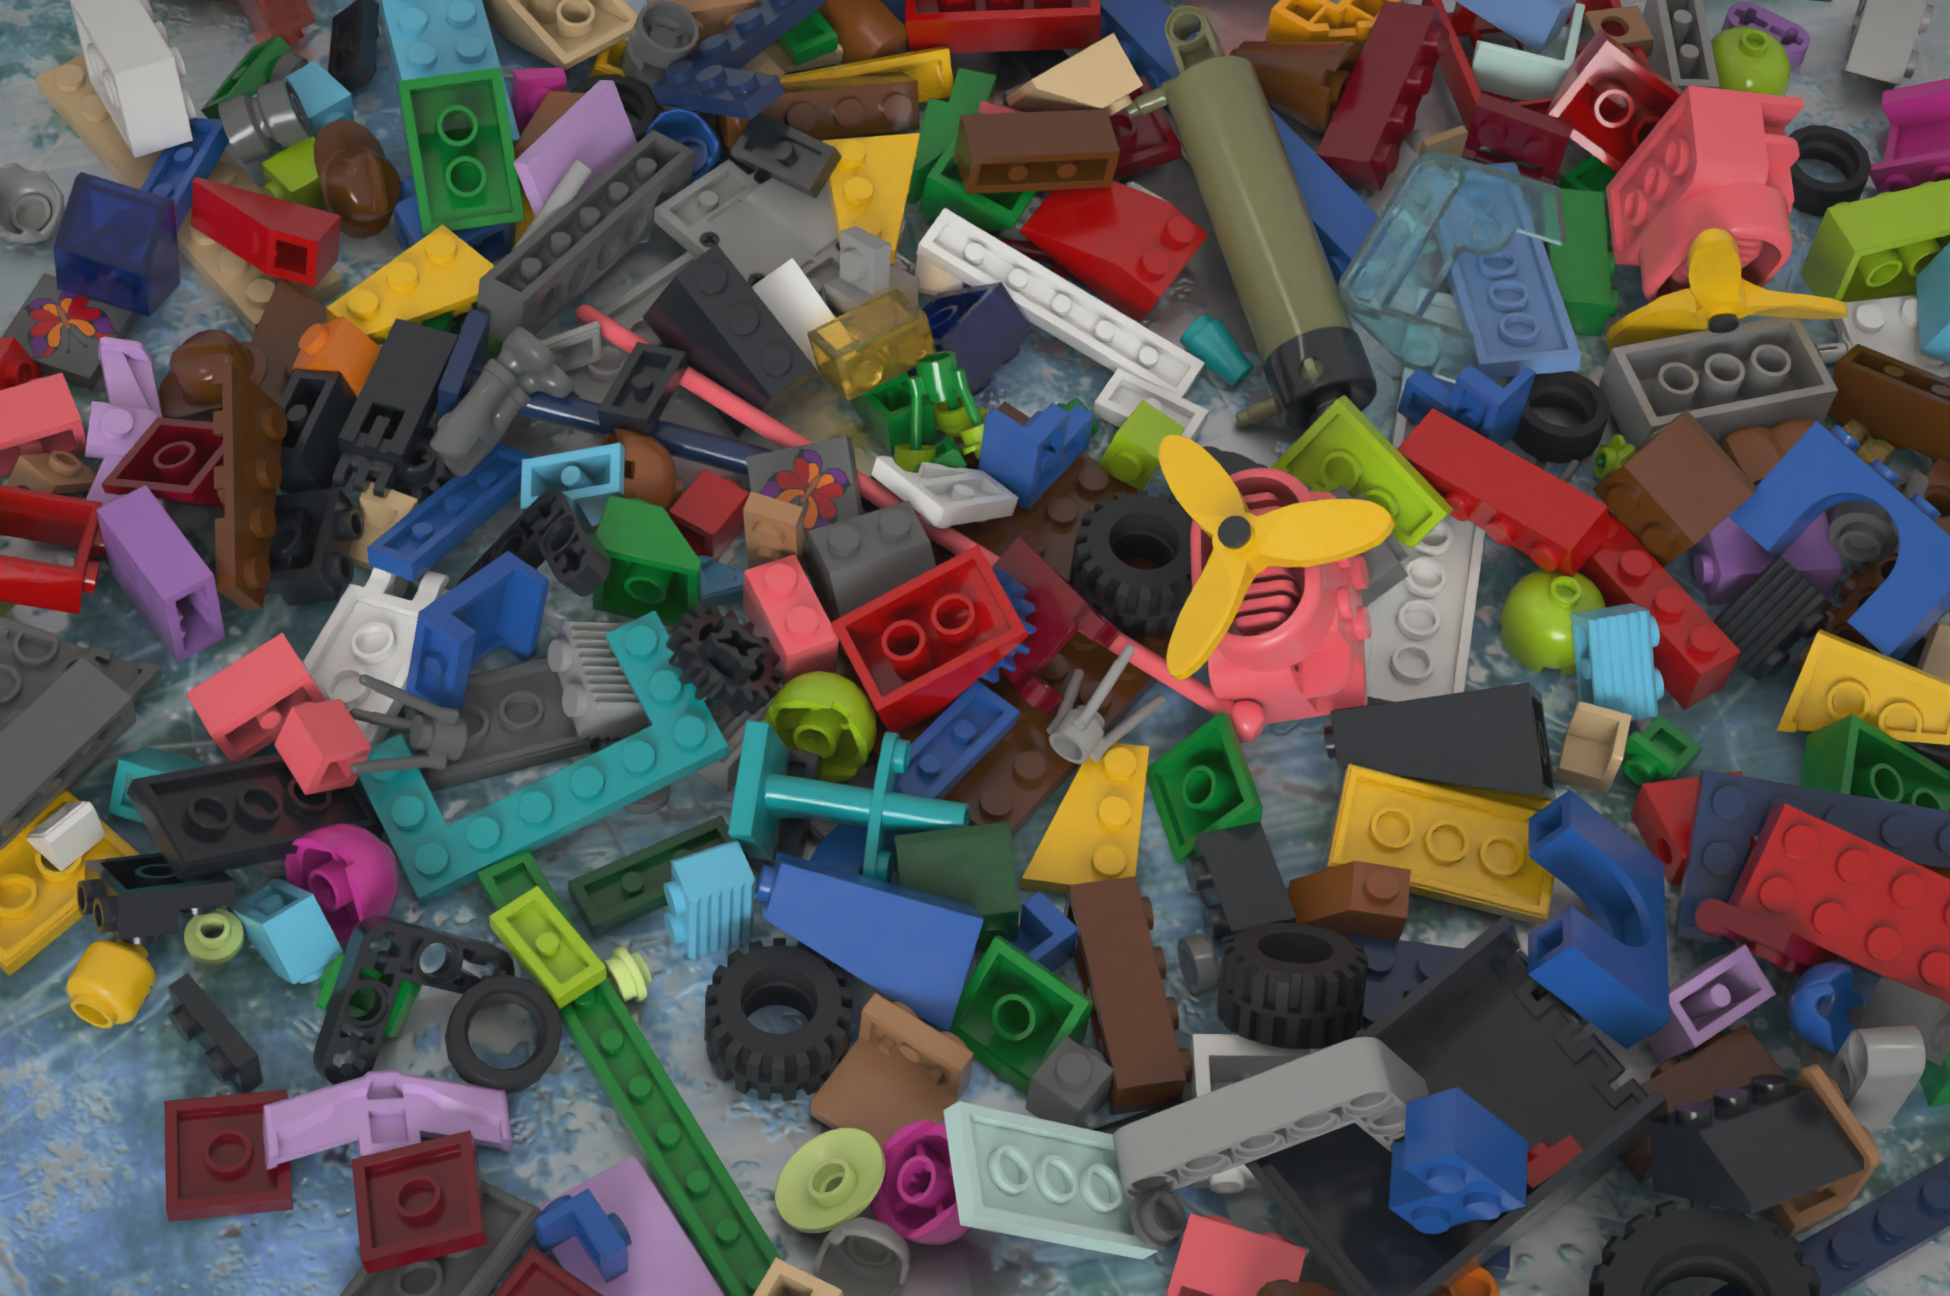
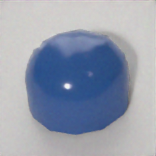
(694, 132)
(1822, 1006)

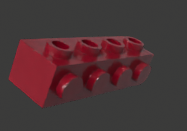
(1384, 94)

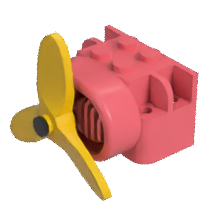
(1709, 217)
(1272, 586)

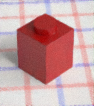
(710, 514)

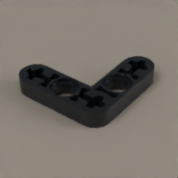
(560, 534)
(396, 964)

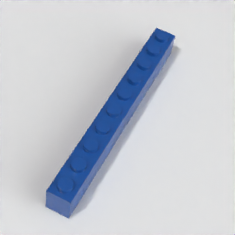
(1335, 209)

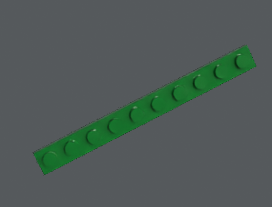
(651, 1109)

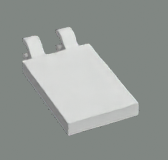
(371, 636)

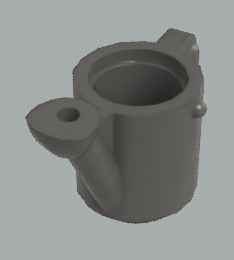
(1866, 530)

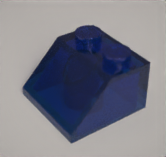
(117, 245)
(979, 327)

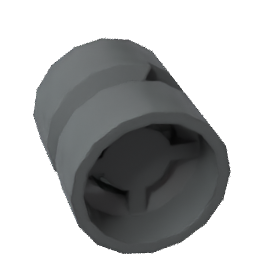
(659, 39)
(262, 121)

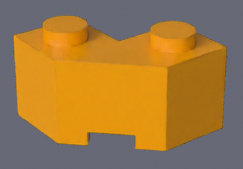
(1323, 20)

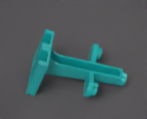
(768, 794)

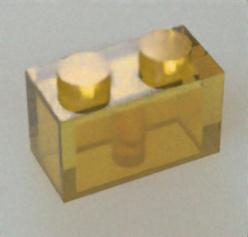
(871, 344)

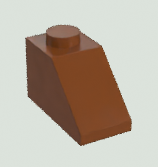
(1353, 899)

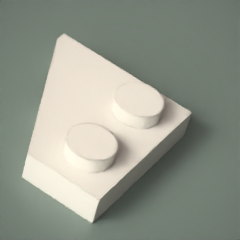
(947, 494)

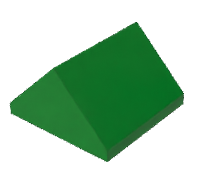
(1203, 786)
(1017, 1013)

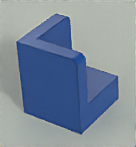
(1045, 932)

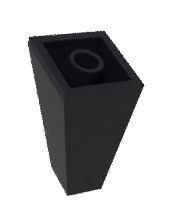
(1460, 739)

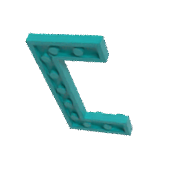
(675, 745)

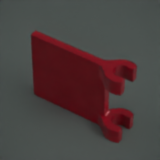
(1057, 618)

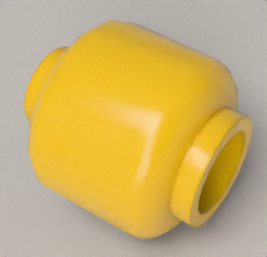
(110, 982)

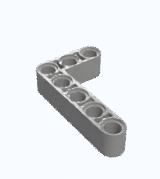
(1872, 1067)
(1269, 1112)

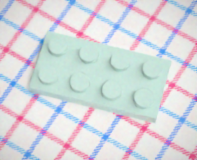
(1039, 1180)

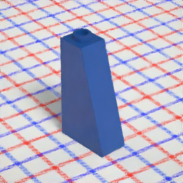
(881, 932)

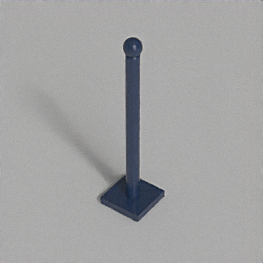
(580, 414)

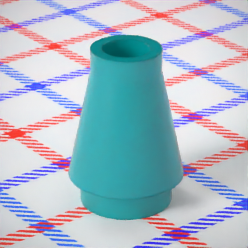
(1216, 347)

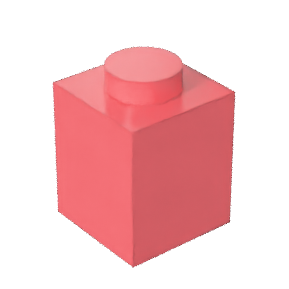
(321, 744)

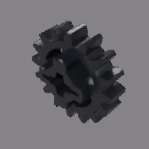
(724, 660)

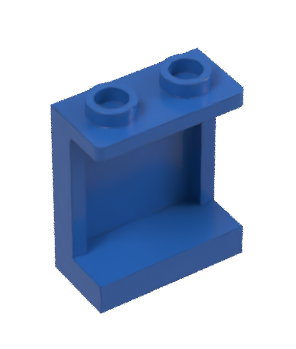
(471, 621)

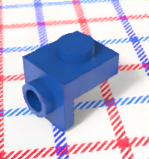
(599, 1234)

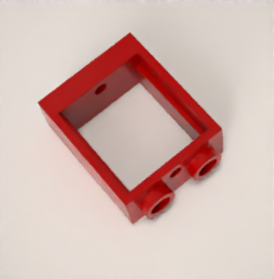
(53, 521)

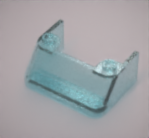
(1429, 219)

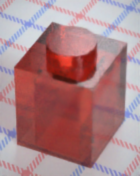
(277, 17)

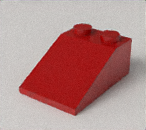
(1116, 242)
(930, 638)

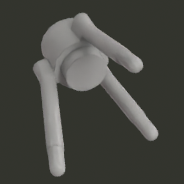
(1079, 731)

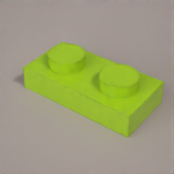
(548, 947)

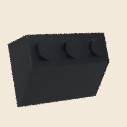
(729, 335)
(1750, 1146)

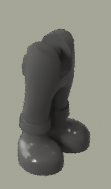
(503, 388)

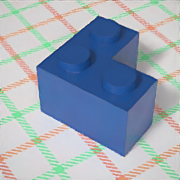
(1455, 1164)

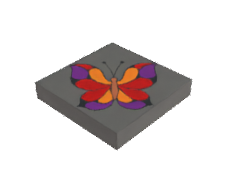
(65, 331)
(813, 476)

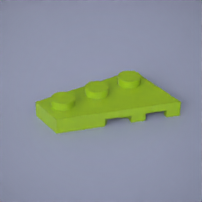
(1353, 453)

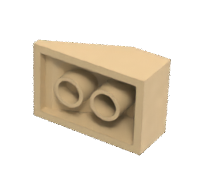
(562, 29)

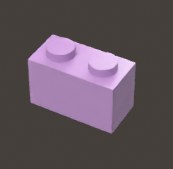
(1710, 1001)

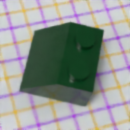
(967, 867)

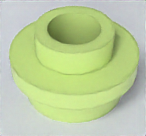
(214, 950)
(628, 974)

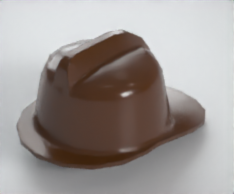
(356, 178)
(189, 386)

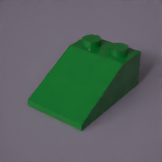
(460, 150)
(1869, 763)

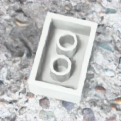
(135, 72)

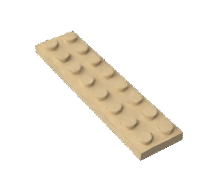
(234, 279)

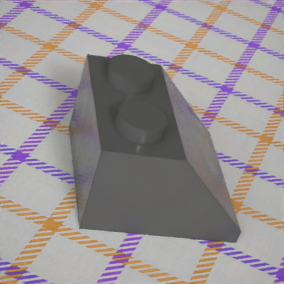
(866, 557)

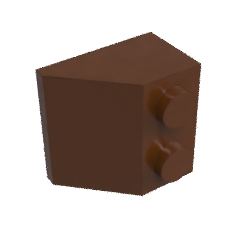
(1674, 488)

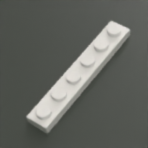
(1058, 305)

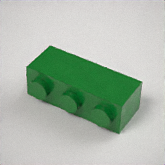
(1584, 262)

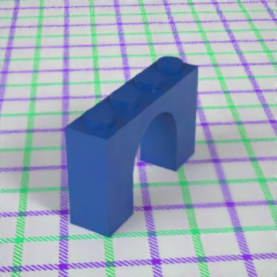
(1827, 472)
(1609, 971)

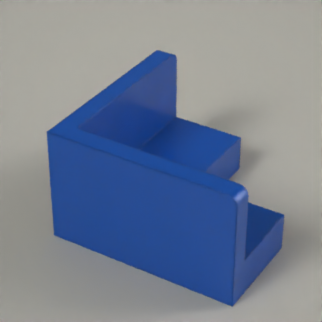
(1471, 401)
(1035, 454)

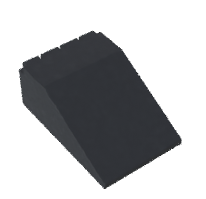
(1515, 1057)

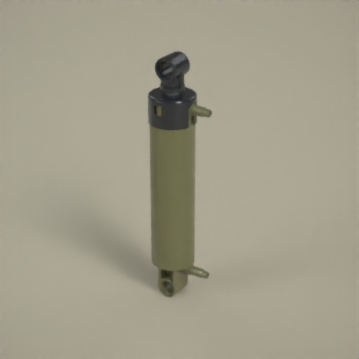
(1261, 228)

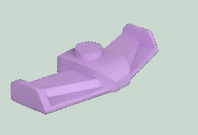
(129, 411)
(383, 1114)

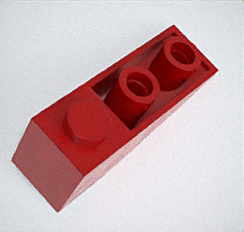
(268, 231)

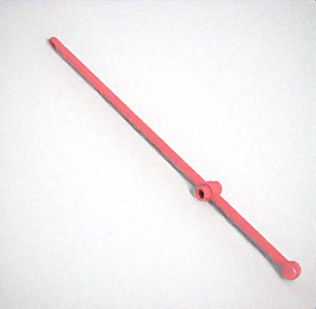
(1246, 715)

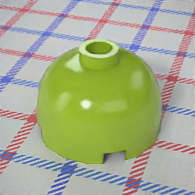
(1751, 61)
(1538, 618)
(828, 718)

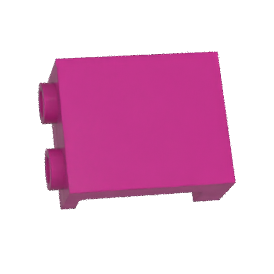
(1917, 137)

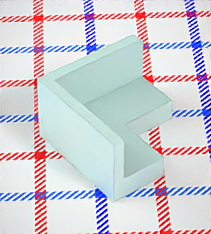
(1527, 73)

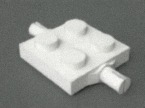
(1886, 327)

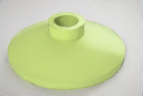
(830, 1180)

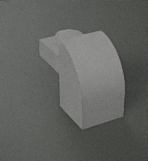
(866, 272)

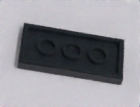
(239, 814)

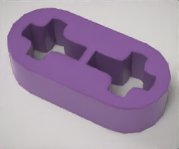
(1781, 28)

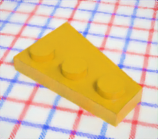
(873, 184)
(419, 284)
(1880, 690)
(1095, 825)

